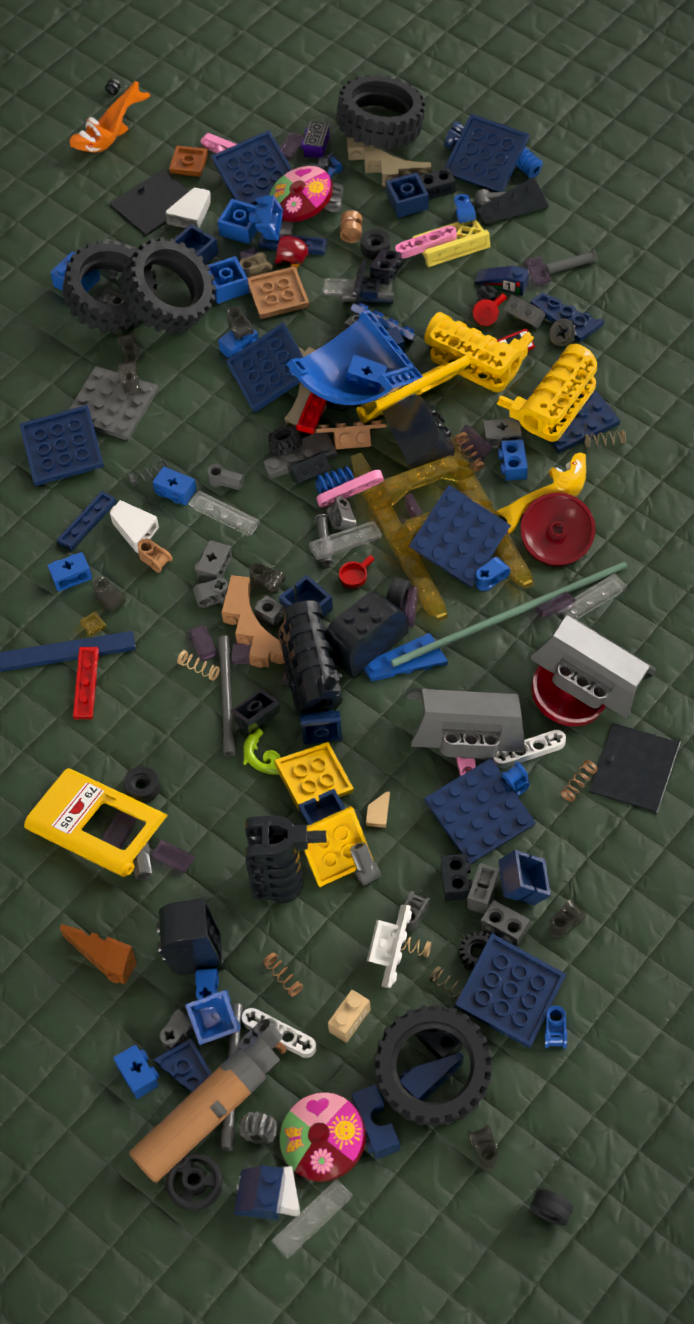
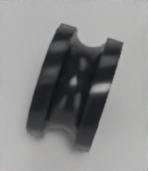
(112, 86)

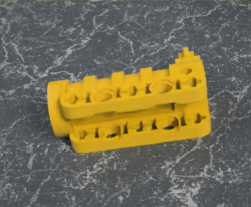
(486, 355)
(556, 394)

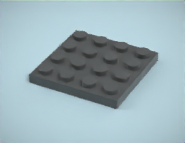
(110, 407)

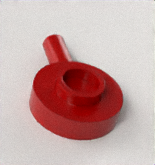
(487, 311)
(354, 574)

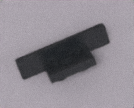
(365, 286)

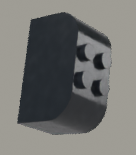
(419, 431)
(365, 632)
(189, 937)

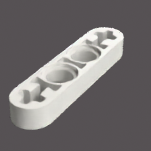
(531, 752)
(283, 1029)

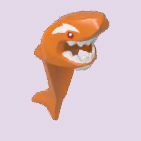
(102, 133)

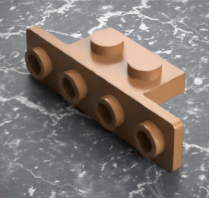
(353, 436)

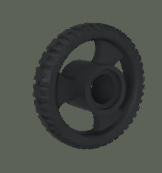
(213, 1180)

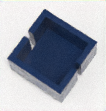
(201, 242)
(306, 590)
(328, 802)
(524, 877)

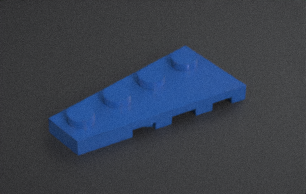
(391, 323)
(382, 668)

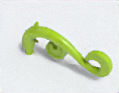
(249, 756)

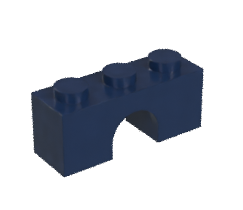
(381, 1139)

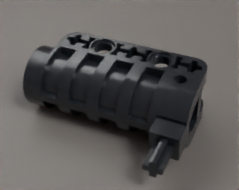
(307, 658)
(277, 856)

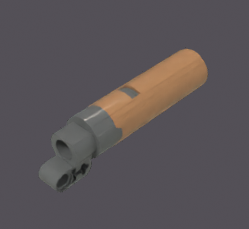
(209, 1103)

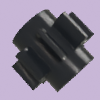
(486, 292)

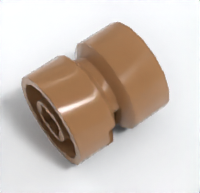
(351, 226)

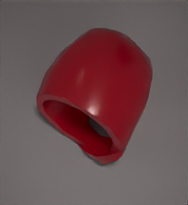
(291, 250)

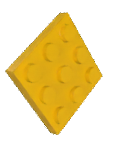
(313, 773)
(333, 859)

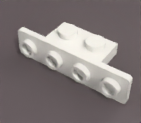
(387, 944)

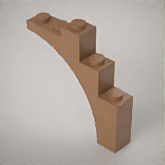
(249, 631)

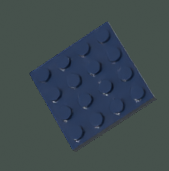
(486, 153)
(252, 167)
(263, 368)
(592, 418)
(61, 445)
(459, 535)
(479, 811)
(510, 990)

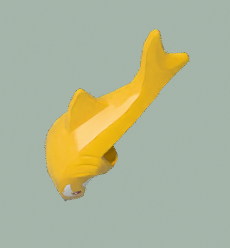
(566, 482)

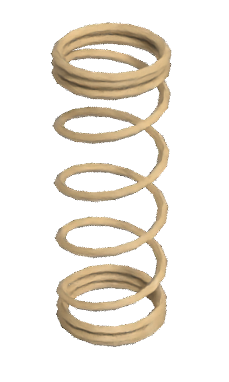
(212, 670)
(426, 950)

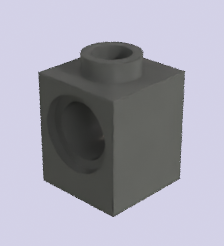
(275, 612)

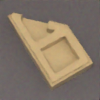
(378, 811)

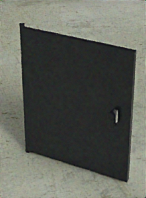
(148, 202)
(636, 767)

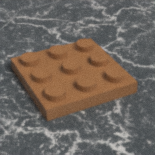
(278, 292)

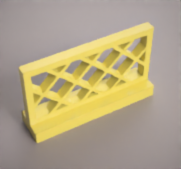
(460, 247)

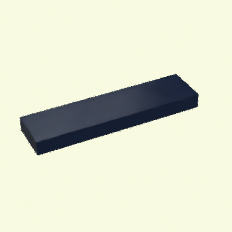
(314, 245)
(86, 521)

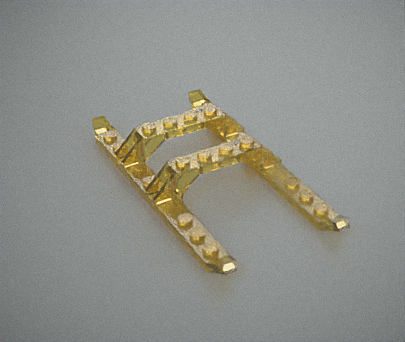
(386, 494)

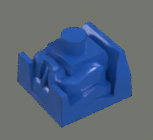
(267, 217)
(212, 1017)

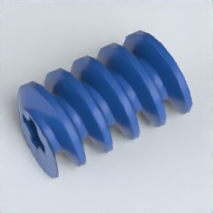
(529, 163)
(334, 480)

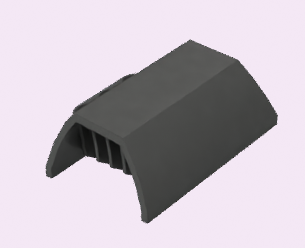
(594, 664)
(469, 723)

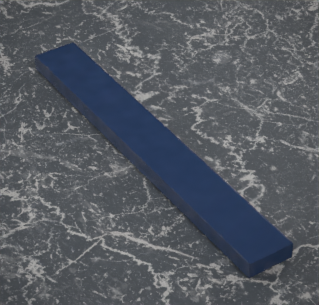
(65, 651)

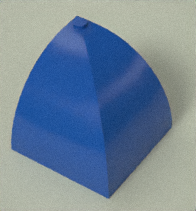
(327, 367)

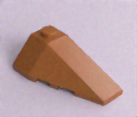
(109, 955)

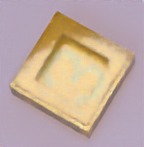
(92, 623)

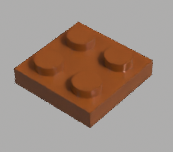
(188, 161)

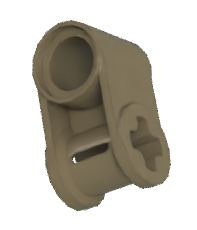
(254, 265)

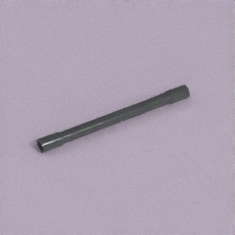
(228, 739)
(227, 1132)

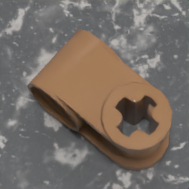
(155, 556)

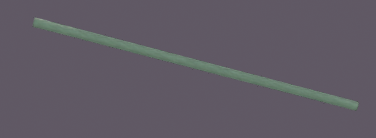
(508, 614)

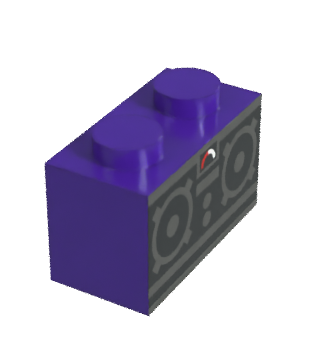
(315, 139)

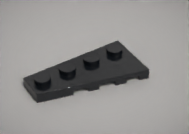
(517, 201)

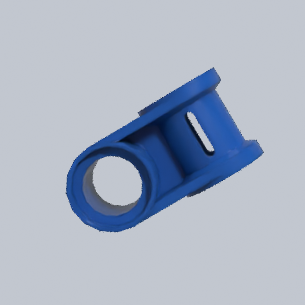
(465, 210)
(491, 574)
(517, 778)
(206, 982)
(556, 1030)

